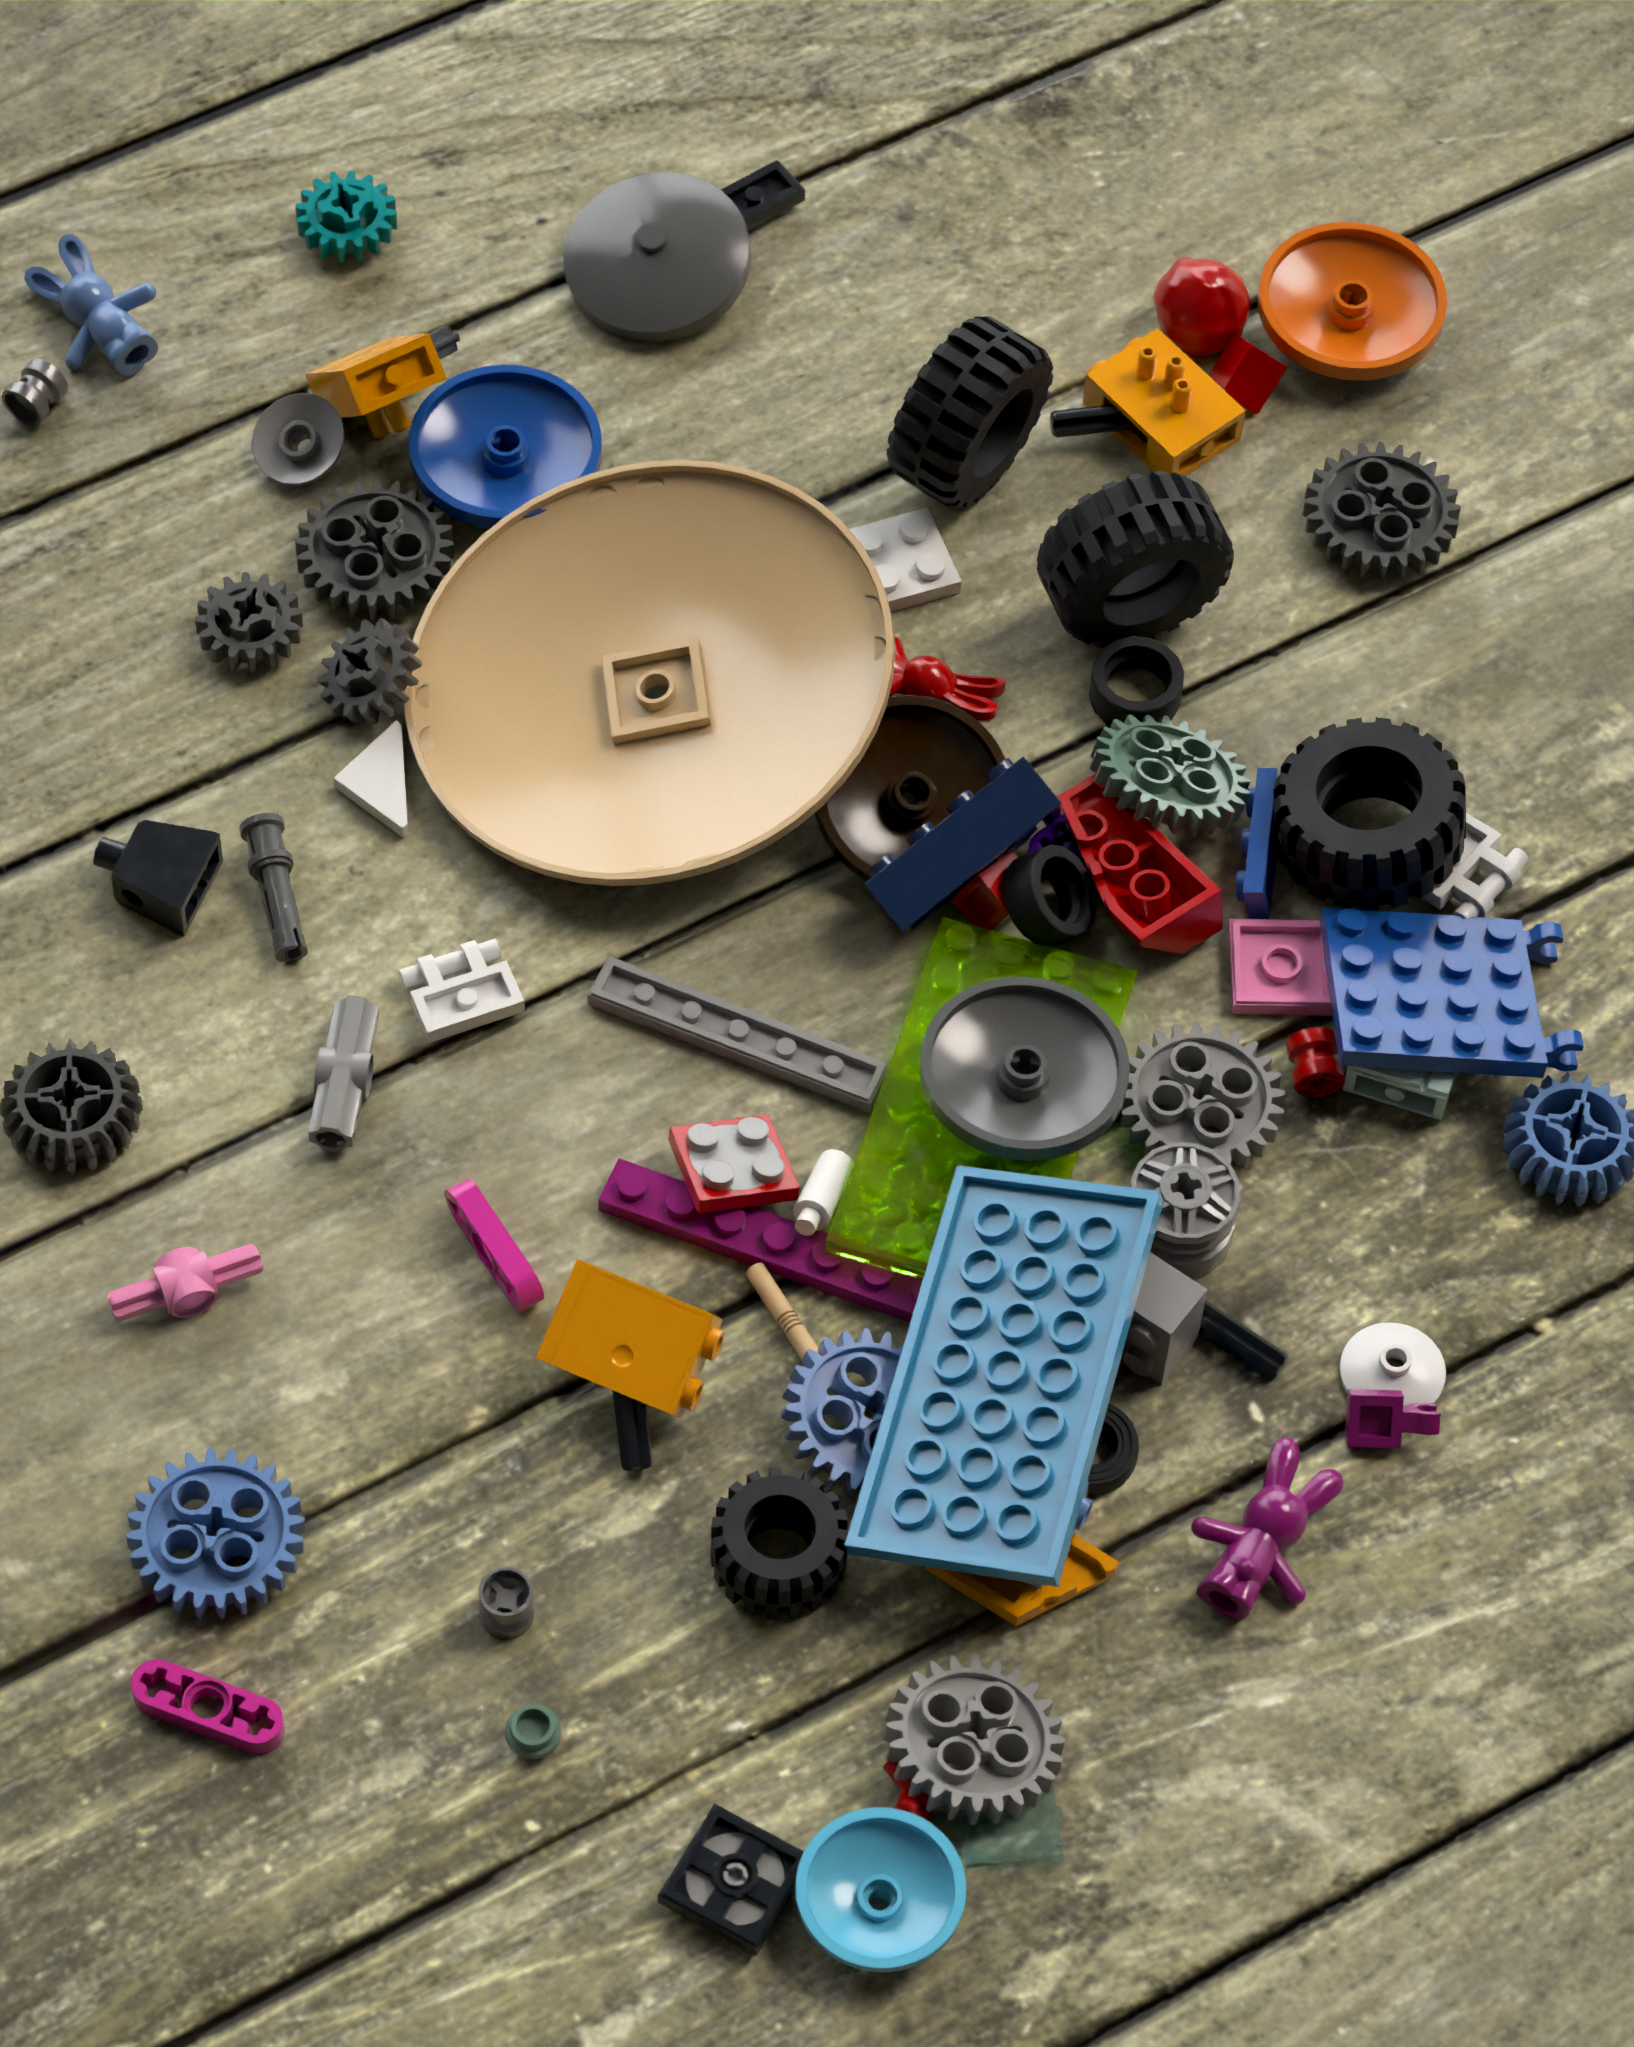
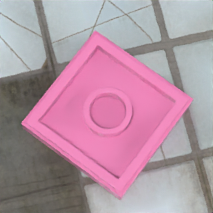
(1277, 967)

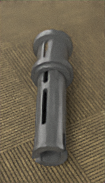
(271, 868)

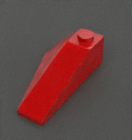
(1141, 874)

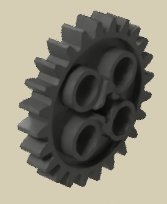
(1381, 511)
(340, 567)

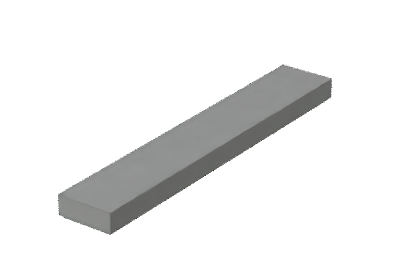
(738, 1034)

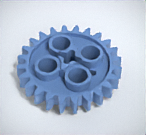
(847, 1451)
(204, 1575)

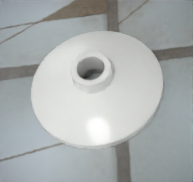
(1365, 1363)

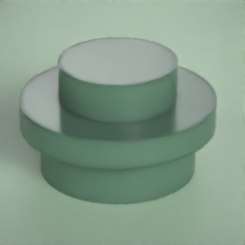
(533, 1731)

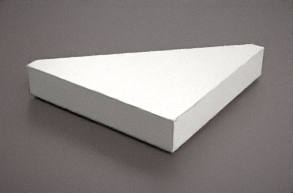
(378, 780)

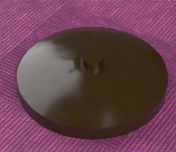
(907, 777)

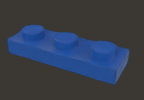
(1259, 848)

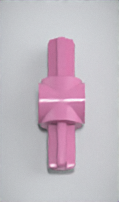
(185, 1282)

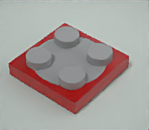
(733, 1163)

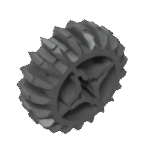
(98, 1118)

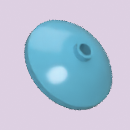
(885, 1857)

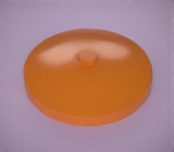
(1352, 300)

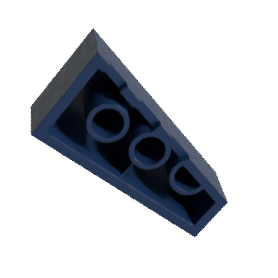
(963, 844)

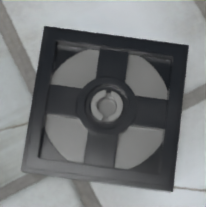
(733, 1879)

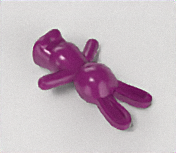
(1270, 1526)

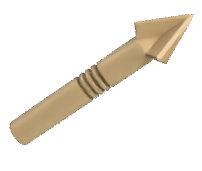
(781, 1309)

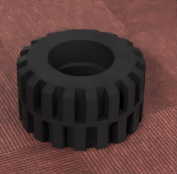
(785, 1504)

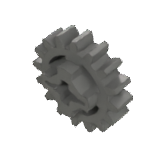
(249, 622)
(378, 649)

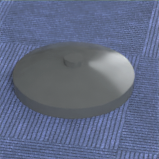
(657, 257)
(1024, 1068)

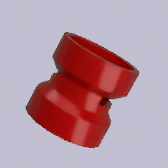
(1316, 1068)

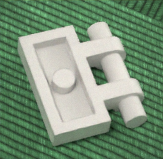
(1478, 853)
(464, 1000)

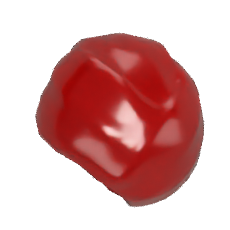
(1201, 305)

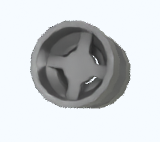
(37, 389)
(506, 1590)

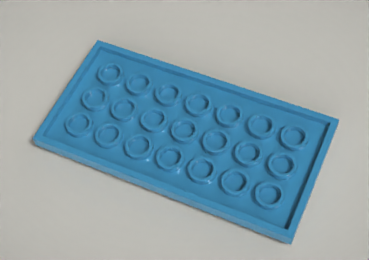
(1005, 1375)

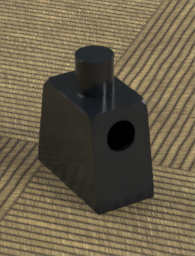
(162, 871)

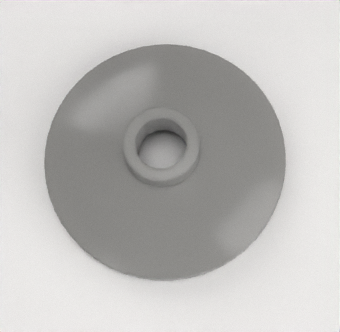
(285, 426)

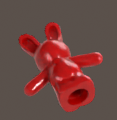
(935, 679)

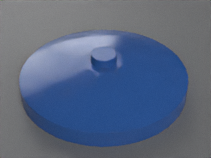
(500, 441)

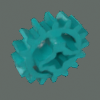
(346, 216)

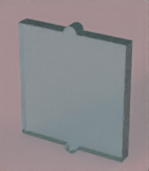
(1011, 1841)

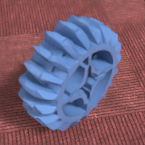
(1540, 1139)

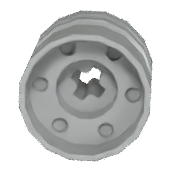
(1197, 1208)

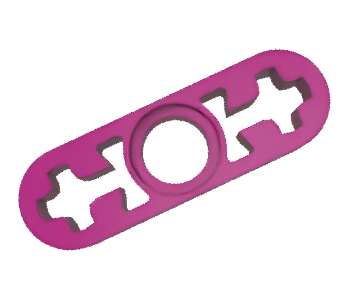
(494, 1245)
(177, 1677)

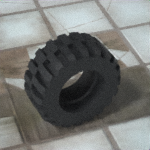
(969, 412)
(1135, 558)
(1363, 763)

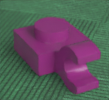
(1380, 1418)

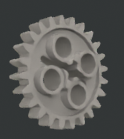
(1219, 1066)
(974, 1739)

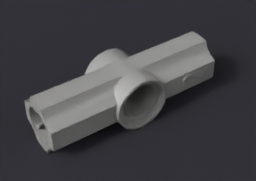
(343, 1073)

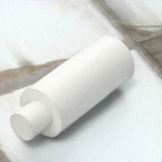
(822, 1191)

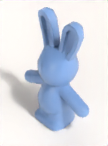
(91, 305)

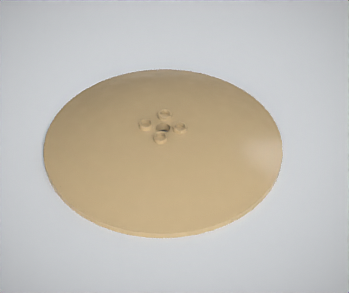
(631, 582)

